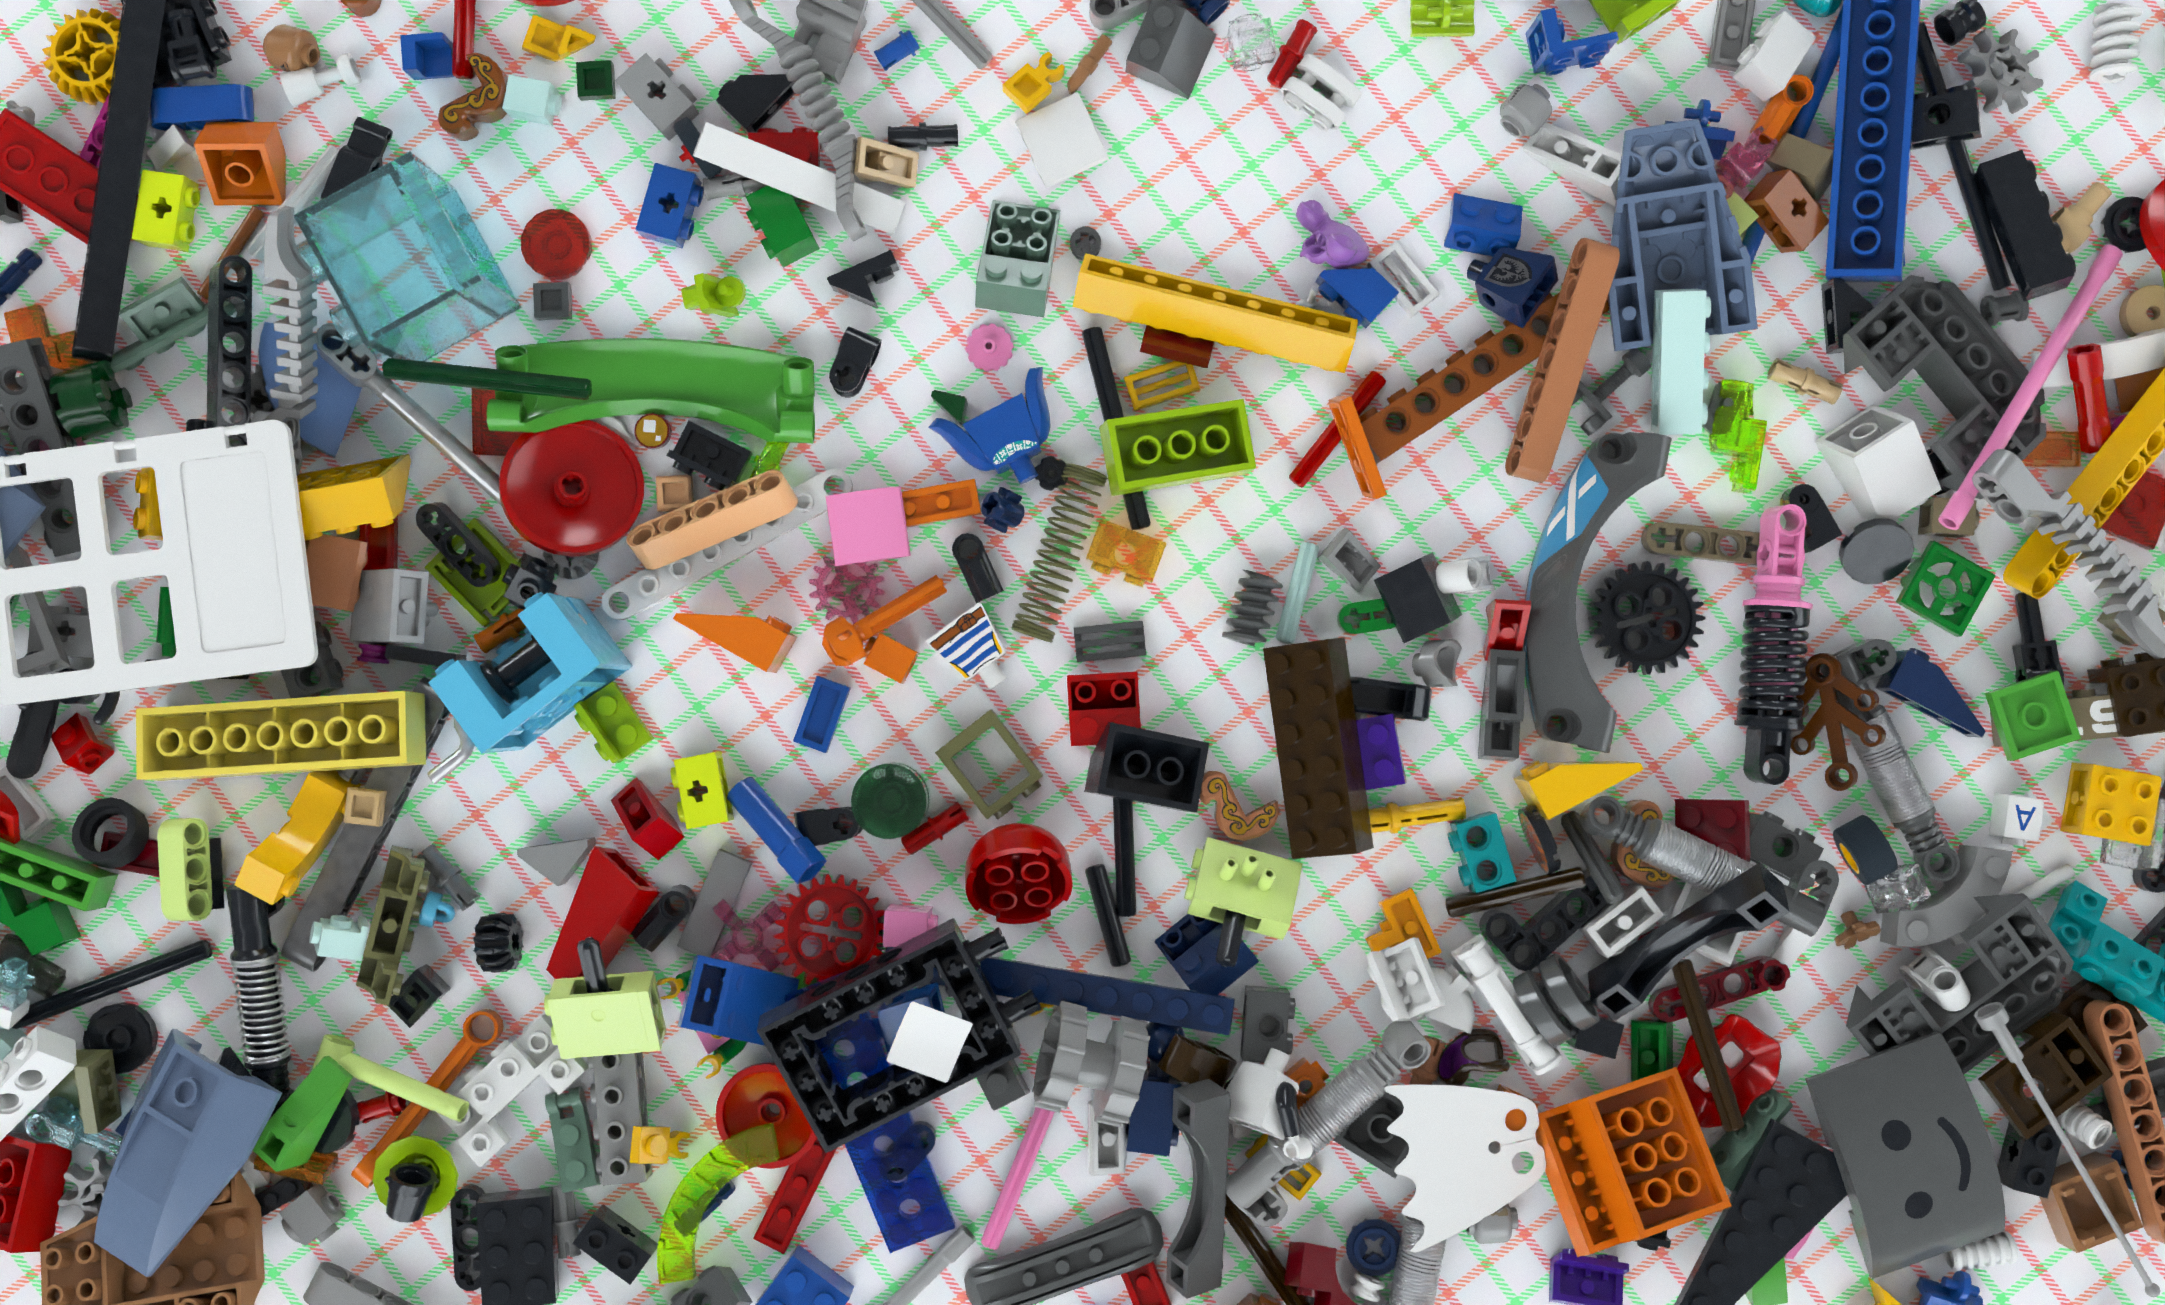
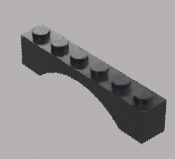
(1740, 905)

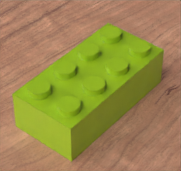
(1177, 447)

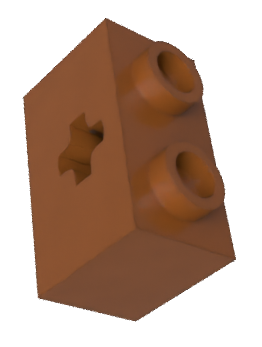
(1786, 211)

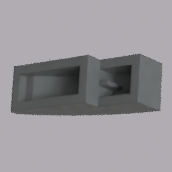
(1502, 705)

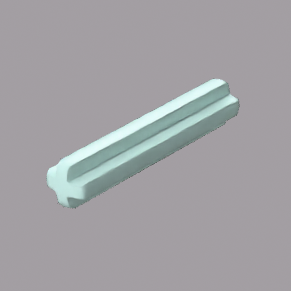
(1297, 592)

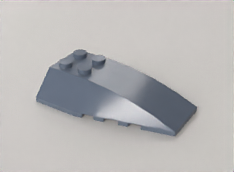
(1675, 235)

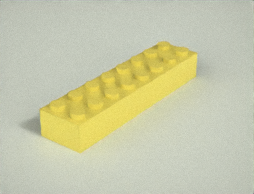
(281, 736)

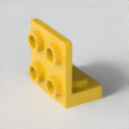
(2111, 803)

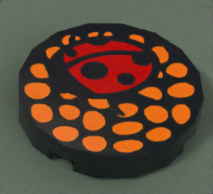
(1539, 839)

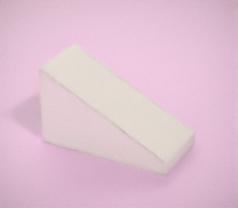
(170, 148)
(1790, 946)

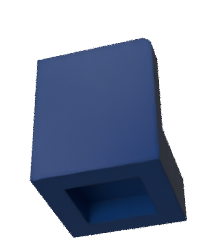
(427, 55)

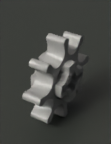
(2000, 70)
(90, 1186)

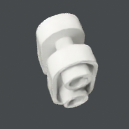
(1301, 96)

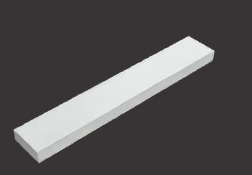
(793, 176)

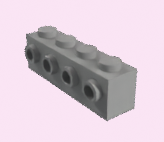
(620, 1105)

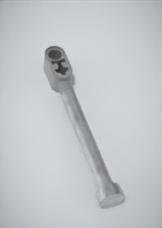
(406, 408)

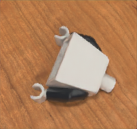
(1267, 1103)

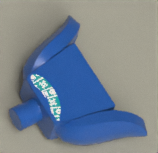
(1005, 434)

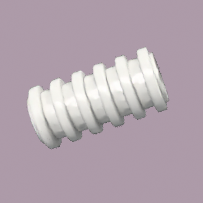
(2086, 1125)
(1987, 1251)

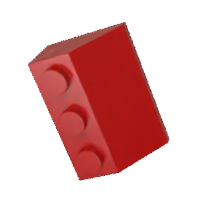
(29, 1191)

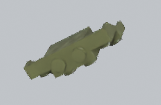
(390, 924)

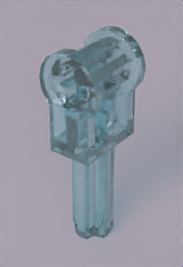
(67, 1129)

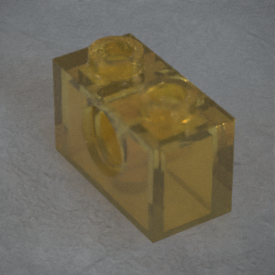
(1112, 536)

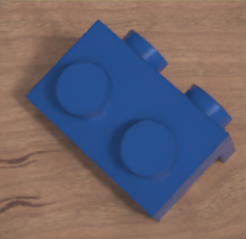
(1482, 225)

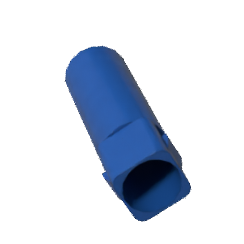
(791, 848)

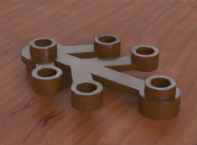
(1832, 715)

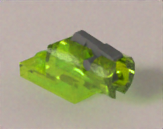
(1735, 433)

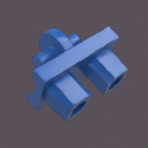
(1715, 136)
(1950, 1291)

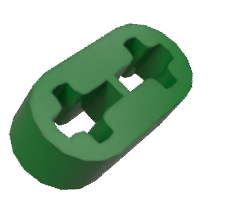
(1367, 625)

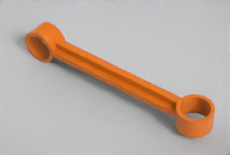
(440, 1079)

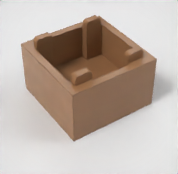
(2074, 1211)

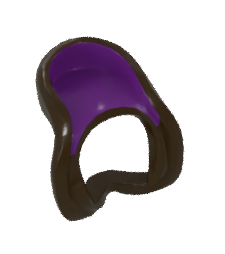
(1456, 1065)

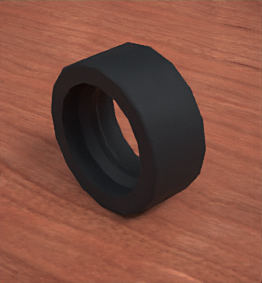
(91, 819)

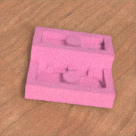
(868, 526)

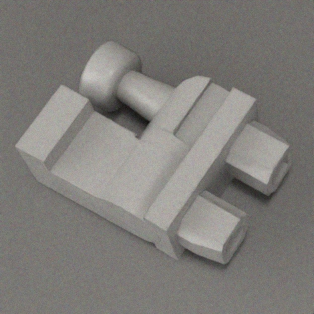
(839, 29)

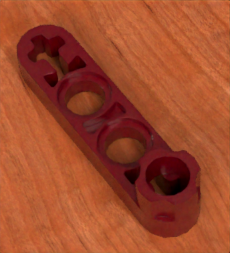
(1715, 984)

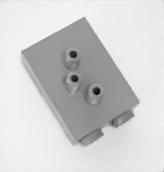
(392, 607)

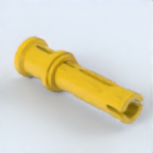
(1395, 817)

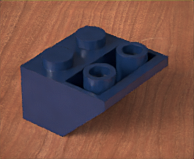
(1192, 953)

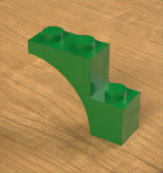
(40, 924)

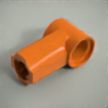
(1782, 111)

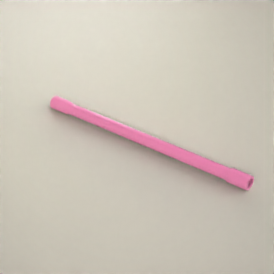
(2098, 274)

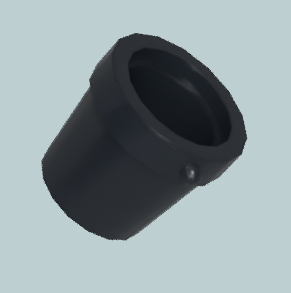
(409, 1191)

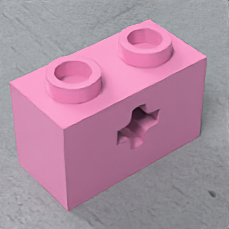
(906, 922)

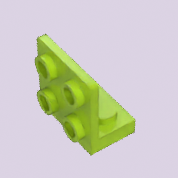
(1631, 16)

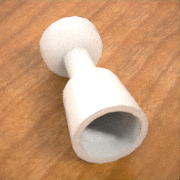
(307, 83)

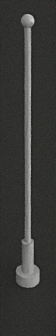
(1993, 1018)

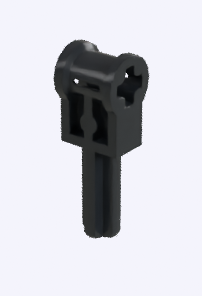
(2034, 654)

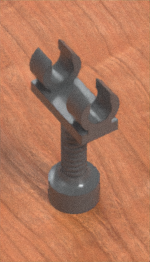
(1634, 364)

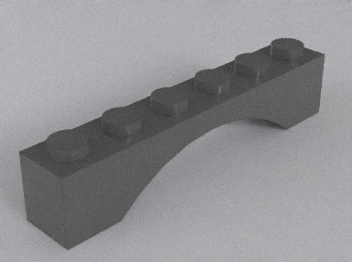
(1197, 1250)

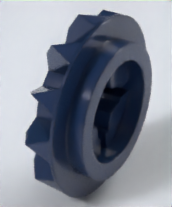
(1373, 1263)

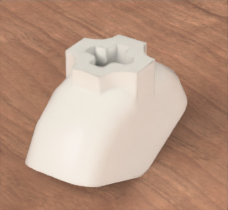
(1457, 995)

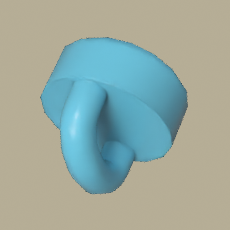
(430, 910)

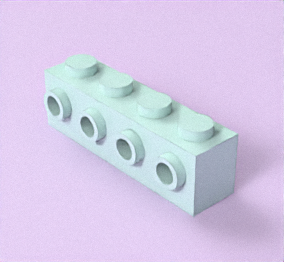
(1679, 361)

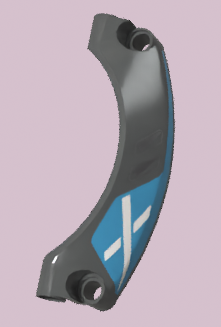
(1554, 662)

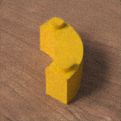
(285, 857)

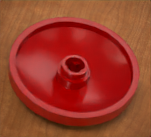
(571, 488)

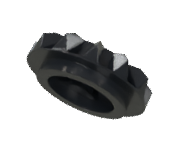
(2118, 212)

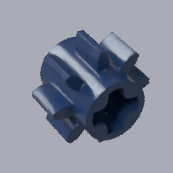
(1002, 509)

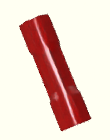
(2086, 373)

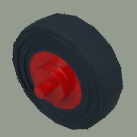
(689, 136)

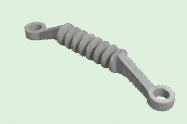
(802, 69)

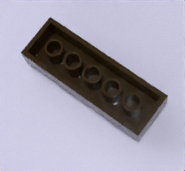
(1318, 748)

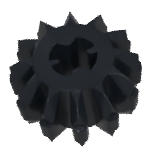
(498, 942)

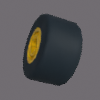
(1865, 849)

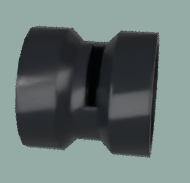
(1965, 18)

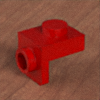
(79, 745)

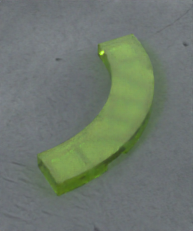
(697, 1190)

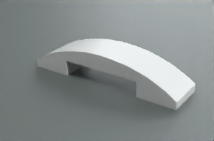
(2119, 358)

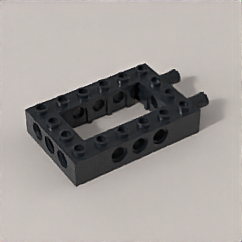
(847, 1114)

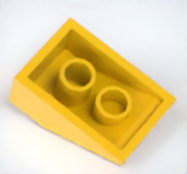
(1563, 785)

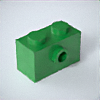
(783, 225)

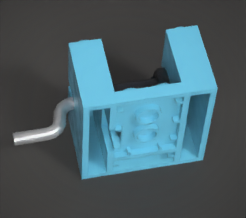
(530, 682)

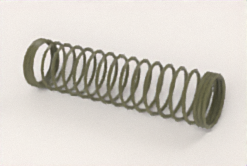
(1027, 627)

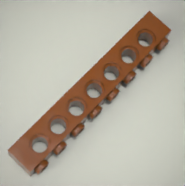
(1472, 383)

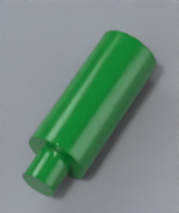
(165, 626)

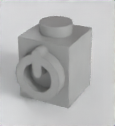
(312, 1216)

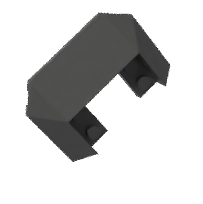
(1957, 356)
(2016, 965)

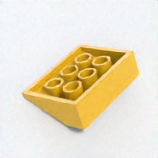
(353, 495)

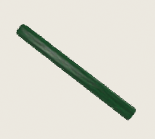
(487, 378)

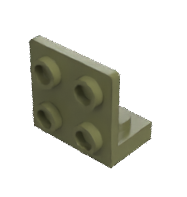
(92, 1089)

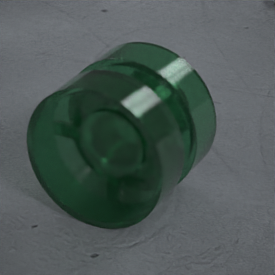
(890, 800)

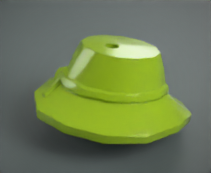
(423, 1152)

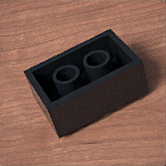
(518, 1247)

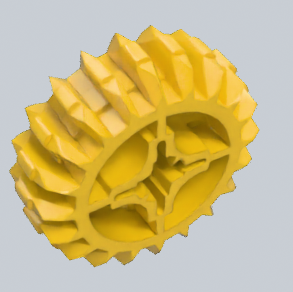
(78, 48)

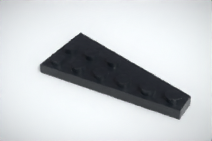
(1774, 1205)

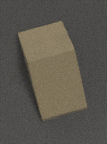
(1807, 160)

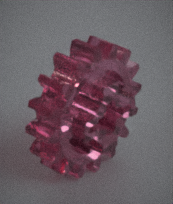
(850, 602)

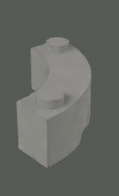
(1954, 905)

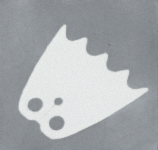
(1451, 1157)

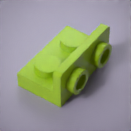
(612, 723)

